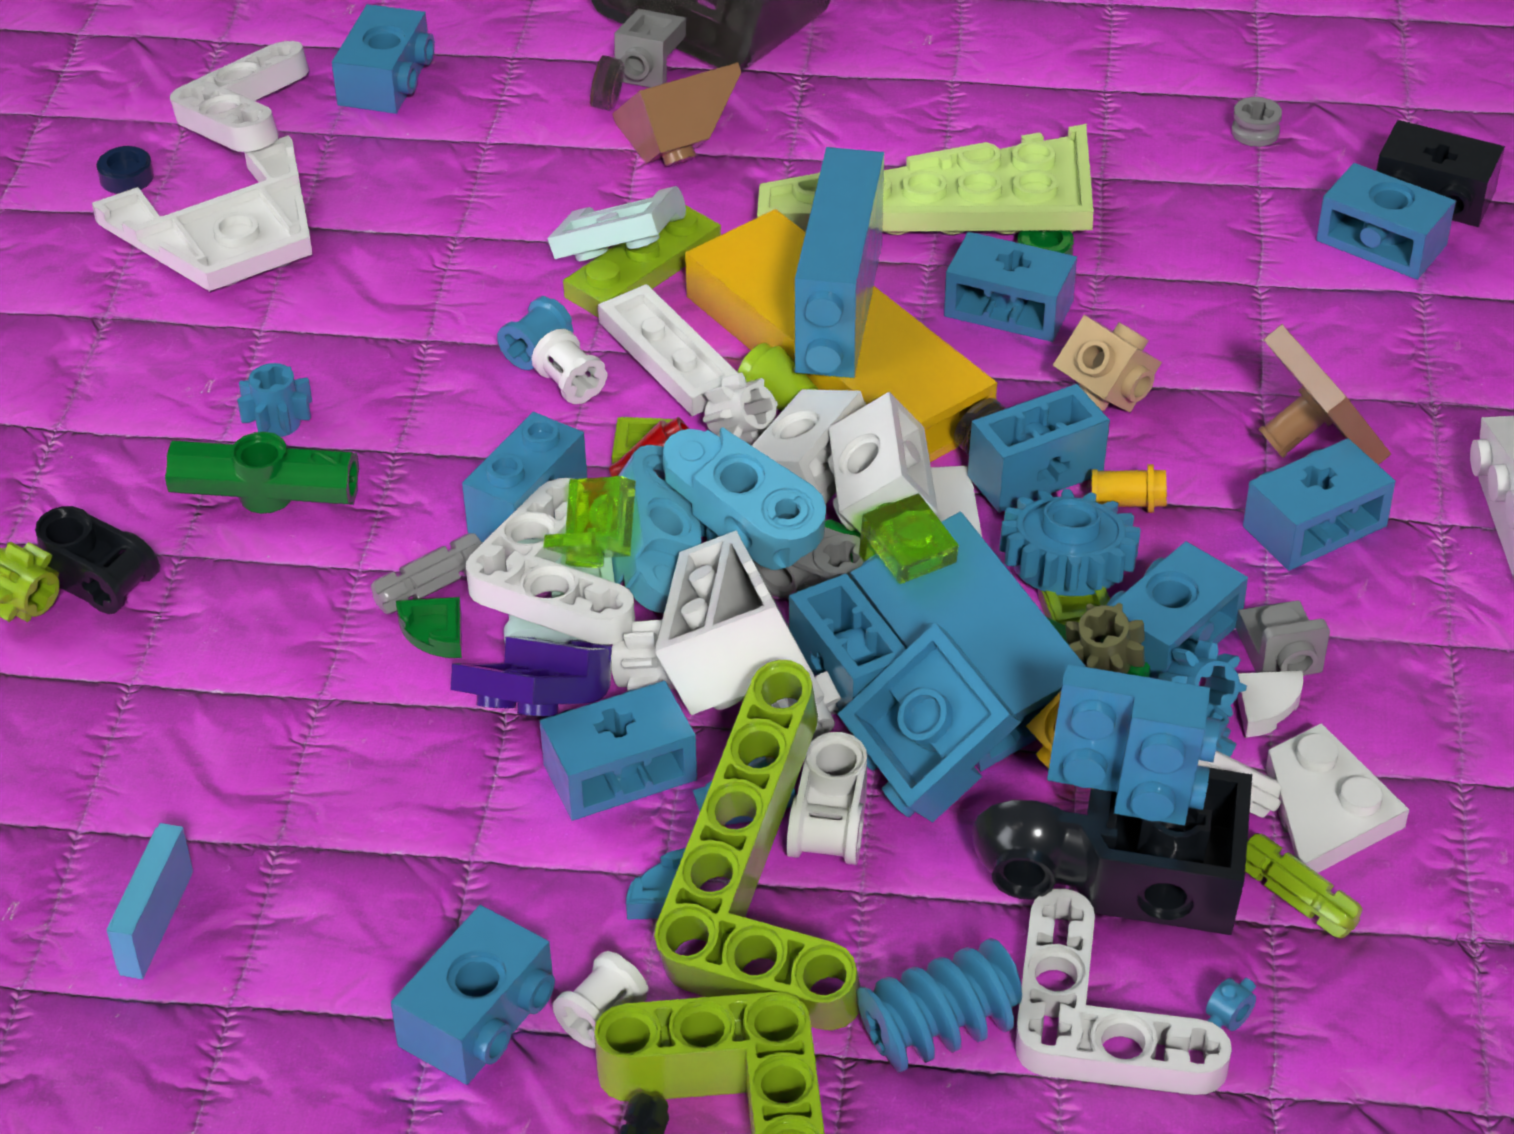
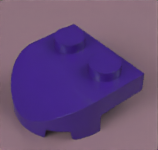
(538, 676)

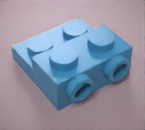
(928, 724)
(1135, 741)

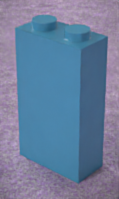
(839, 262)
(987, 619)

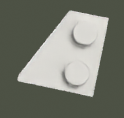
(1330, 799)

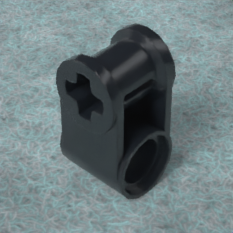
(94, 557)

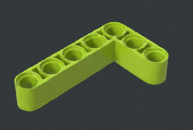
(741, 857)
(716, 1048)

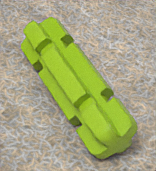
(1301, 886)

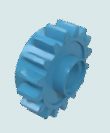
(1069, 543)

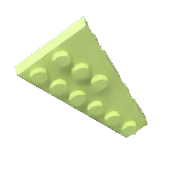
(971, 189)

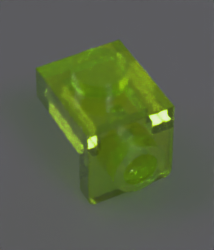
(596, 522)
(907, 538)

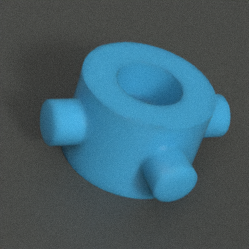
(1231, 1003)

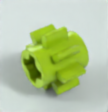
(26, 582)

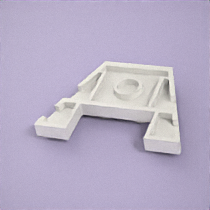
(224, 236)

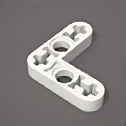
(225, 100)
(512, 573)
(1086, 1028)

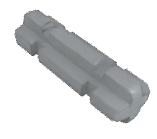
(424, 574)

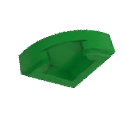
(432, 625)

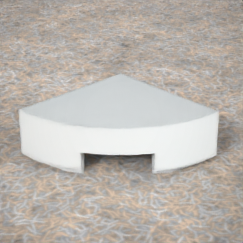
(1268, 699)

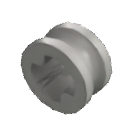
(1256, 121)

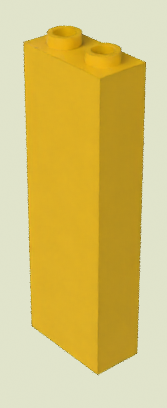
(750, 290)

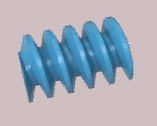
(941, 1002)

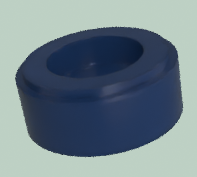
(124, 169)

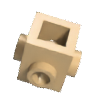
(1108, 363)

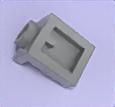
(645, 44)
(1283, 638)

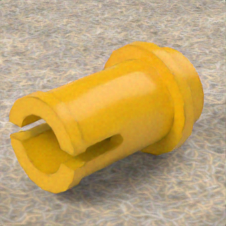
(1131, 487)

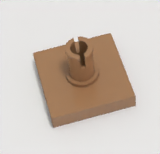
(1318, 404)

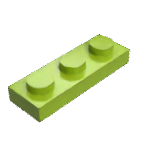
(627, 269)

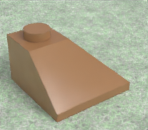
(676, 115)

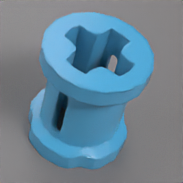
(521, 337)

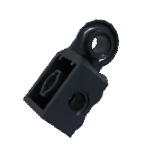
(1126, 863)

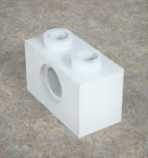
(801, 434)
(878, 460)

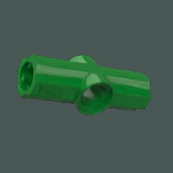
(262, 472)

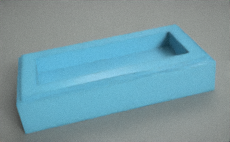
(150, 901)

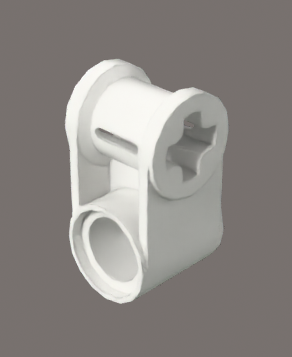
(830, 799)

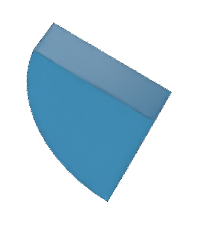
(650, 891)

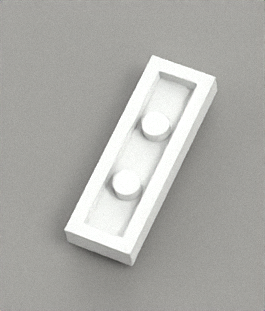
(665, 346)

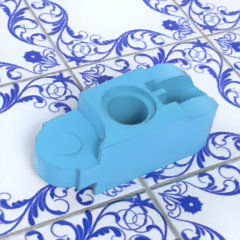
(746, 492)
(659, 531)

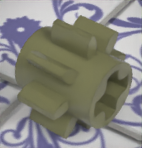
(1107, 639)

